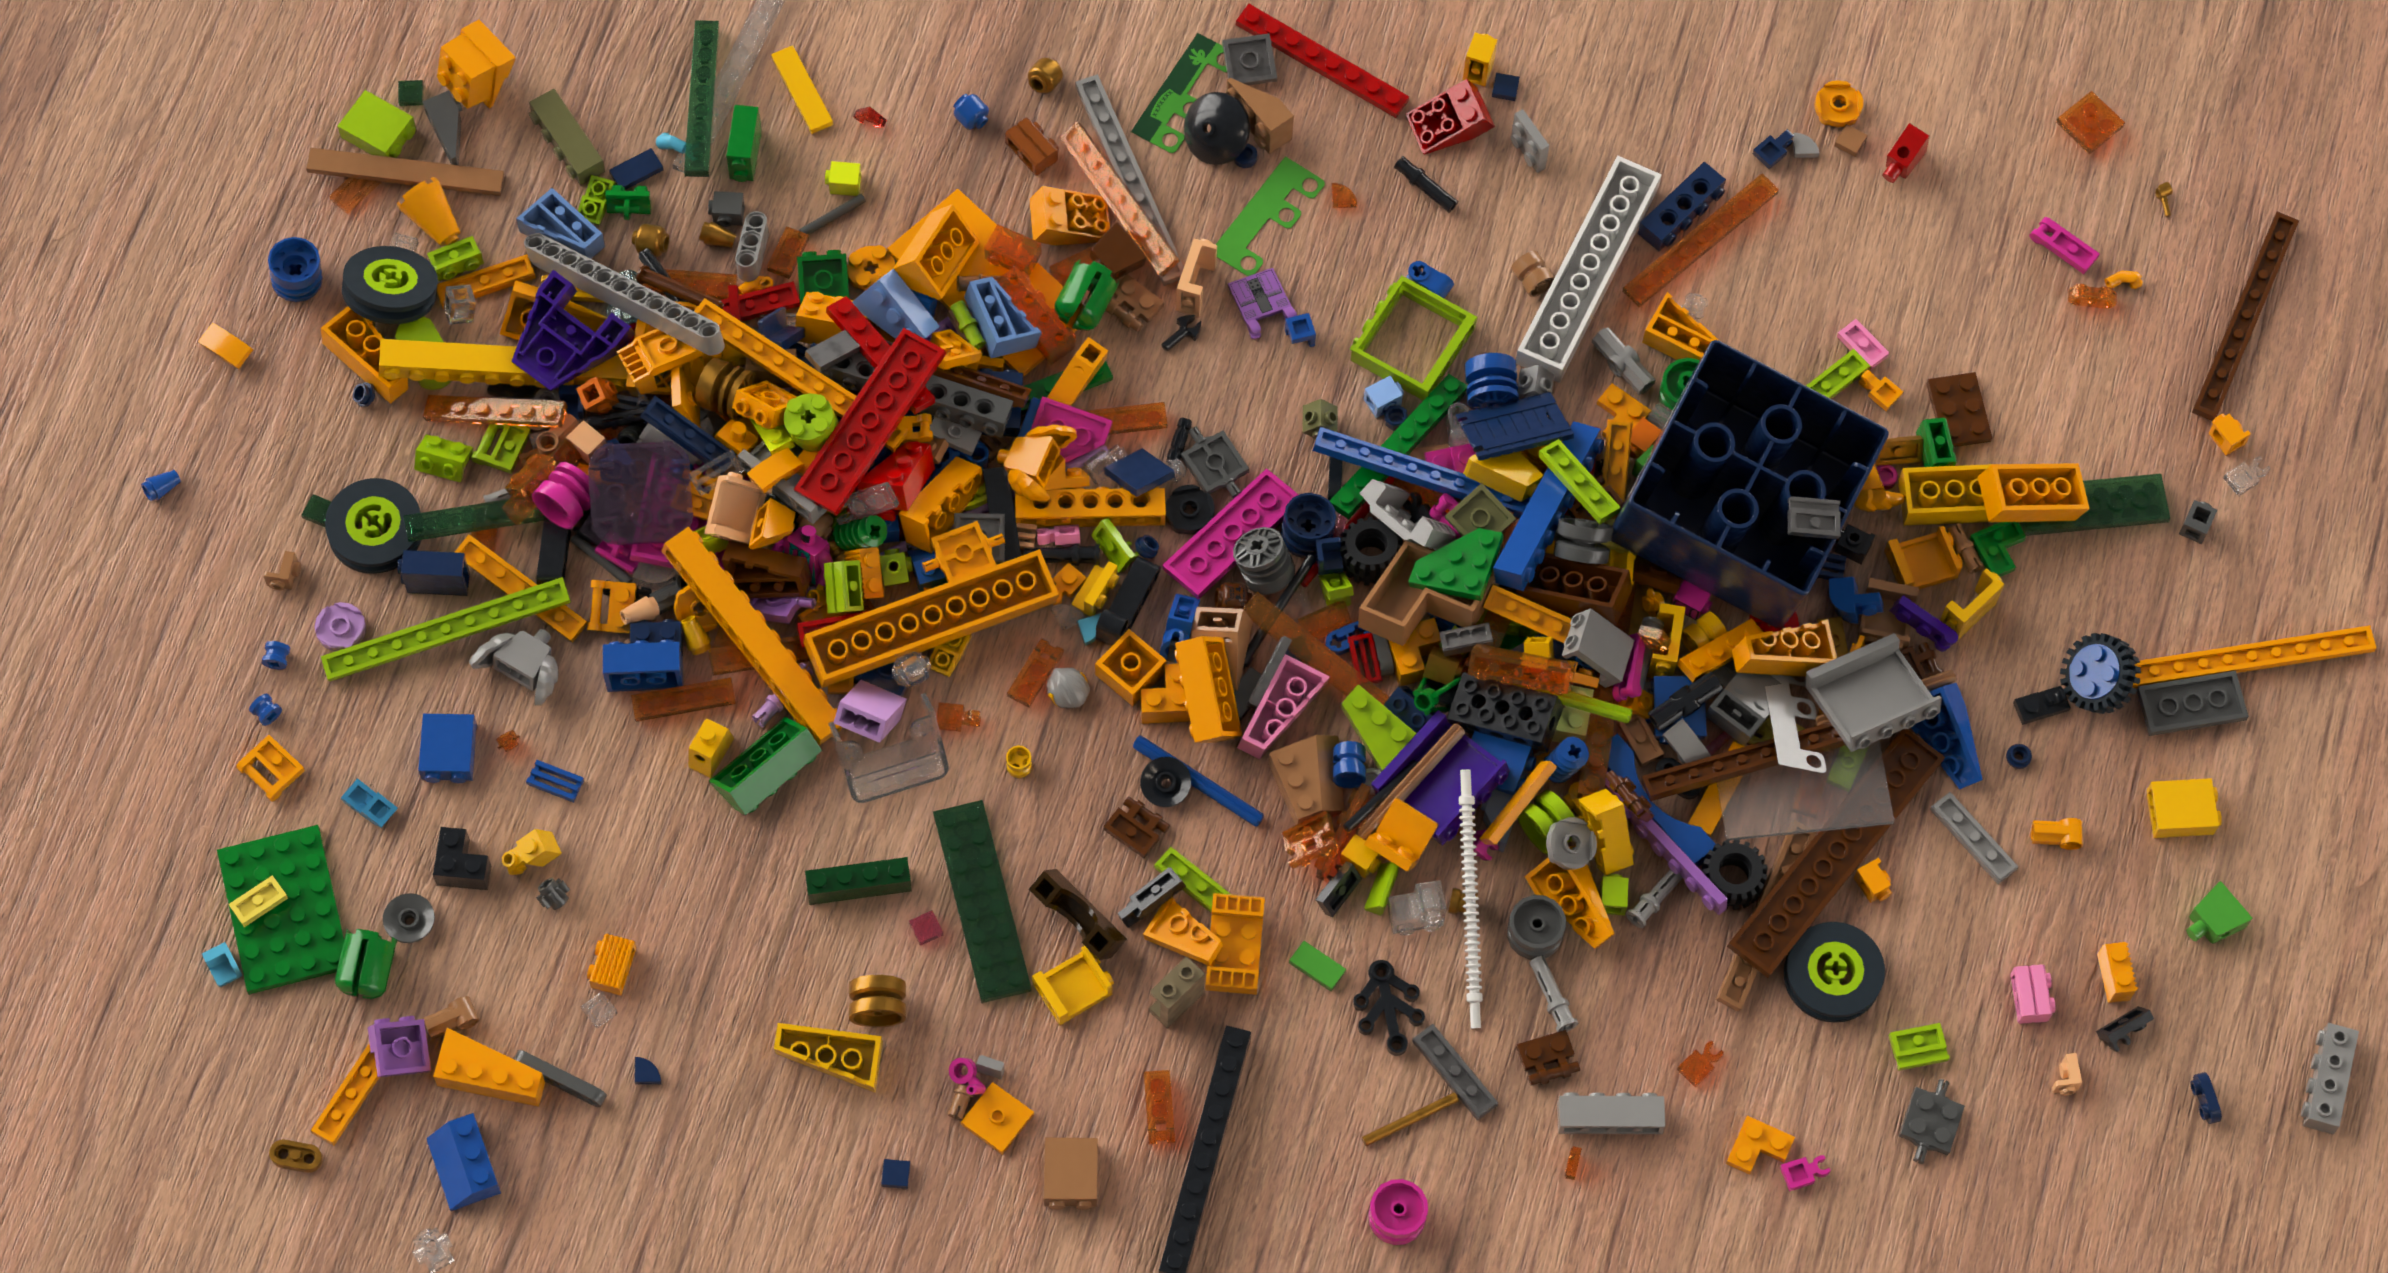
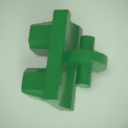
(628, 202)

